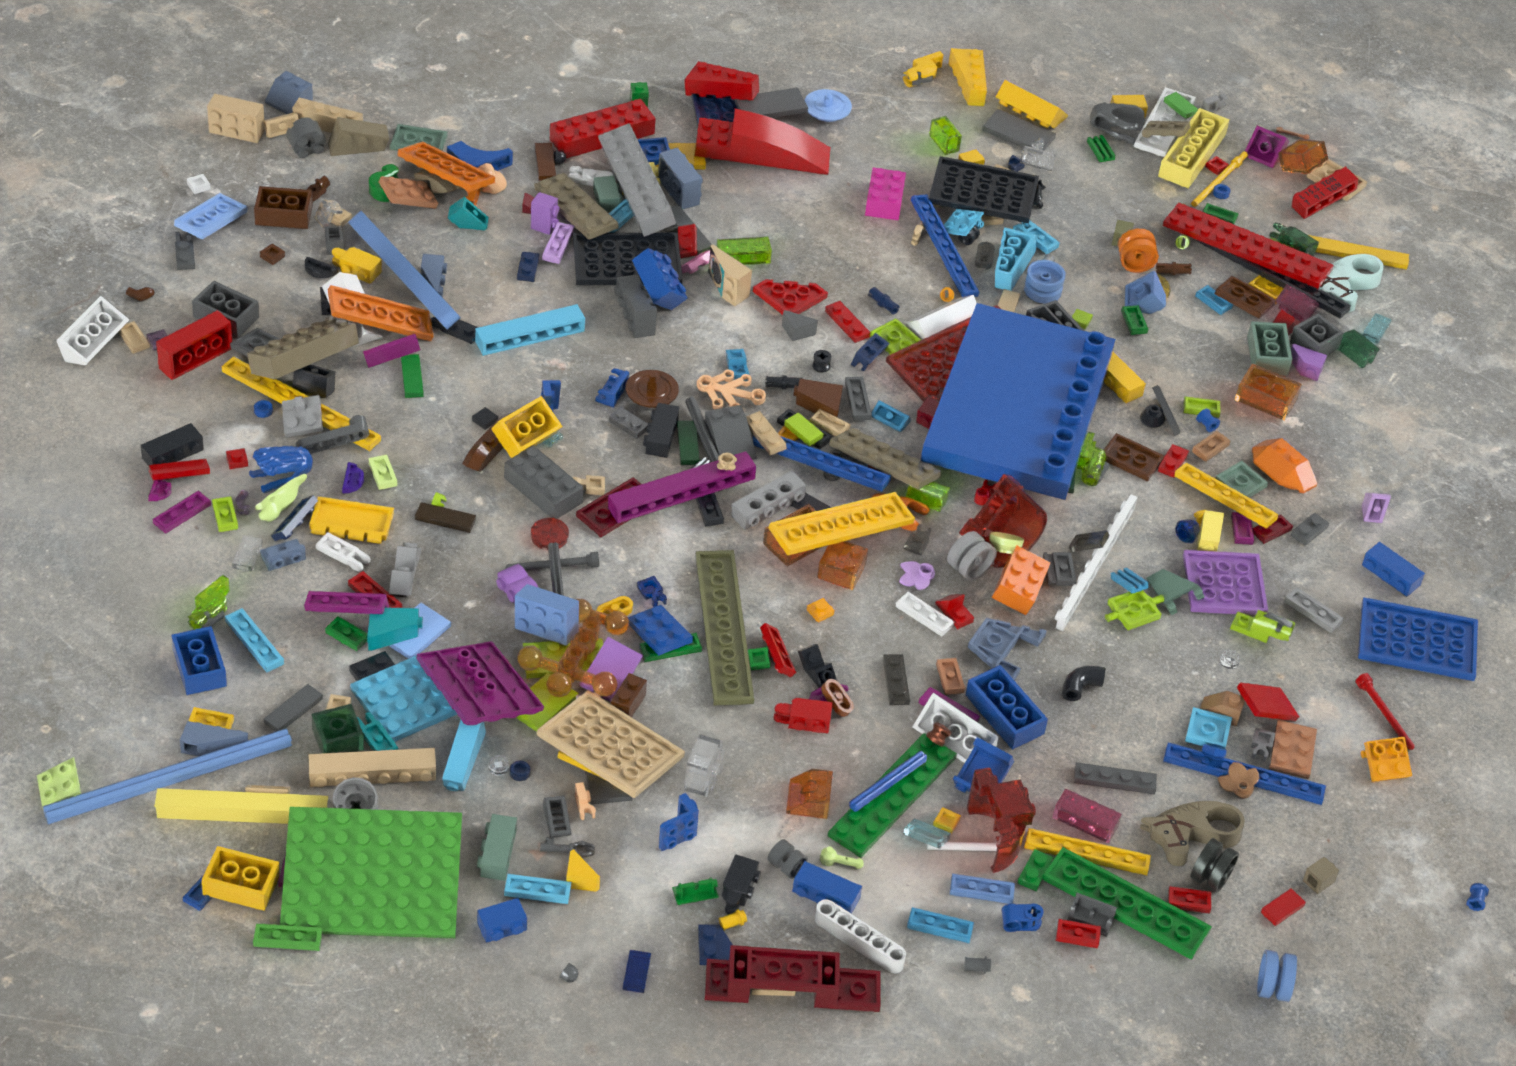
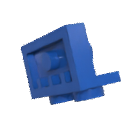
(551, 392)

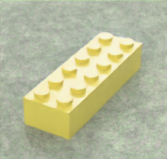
(1194, 149)

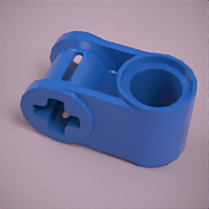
(1019, 917)

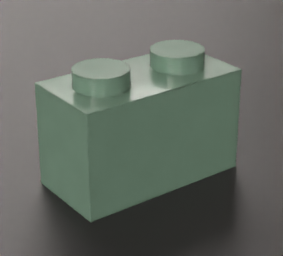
(607, 192)

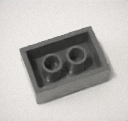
(235, 306)

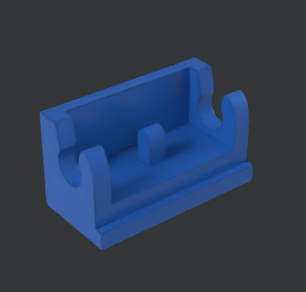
(613, 388)

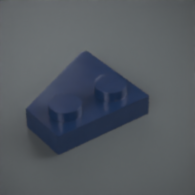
(712, 943)

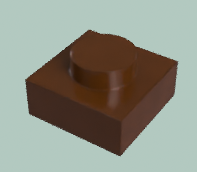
(272, 254)

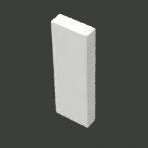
(925, 614)

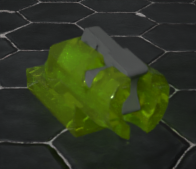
(1092, 461)
(210, 604)

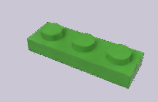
(287, 937)

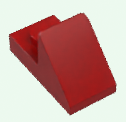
(953, 608)

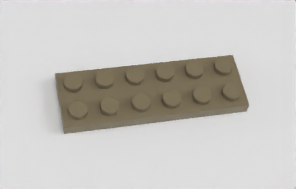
(577, 206)
(885, 458)

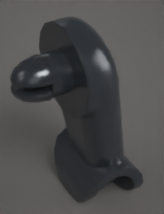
(1038, 197)

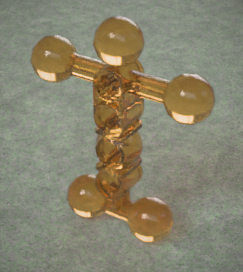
(581, 645)

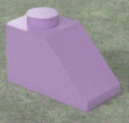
(1375, 507)

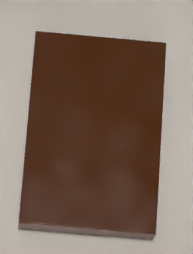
(1245, 297)
(1132, 457)

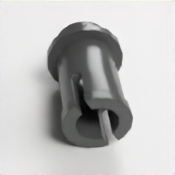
(978, 964)

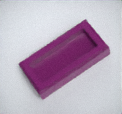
(1242, 529)

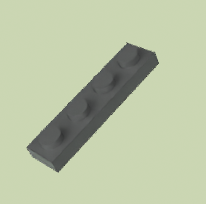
(1115, 778)

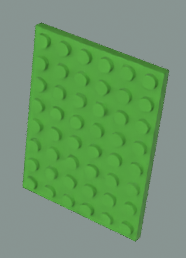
(372, 872)

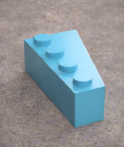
(1014, 255)

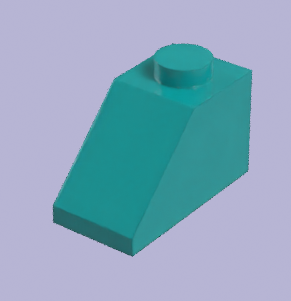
(467, 215)

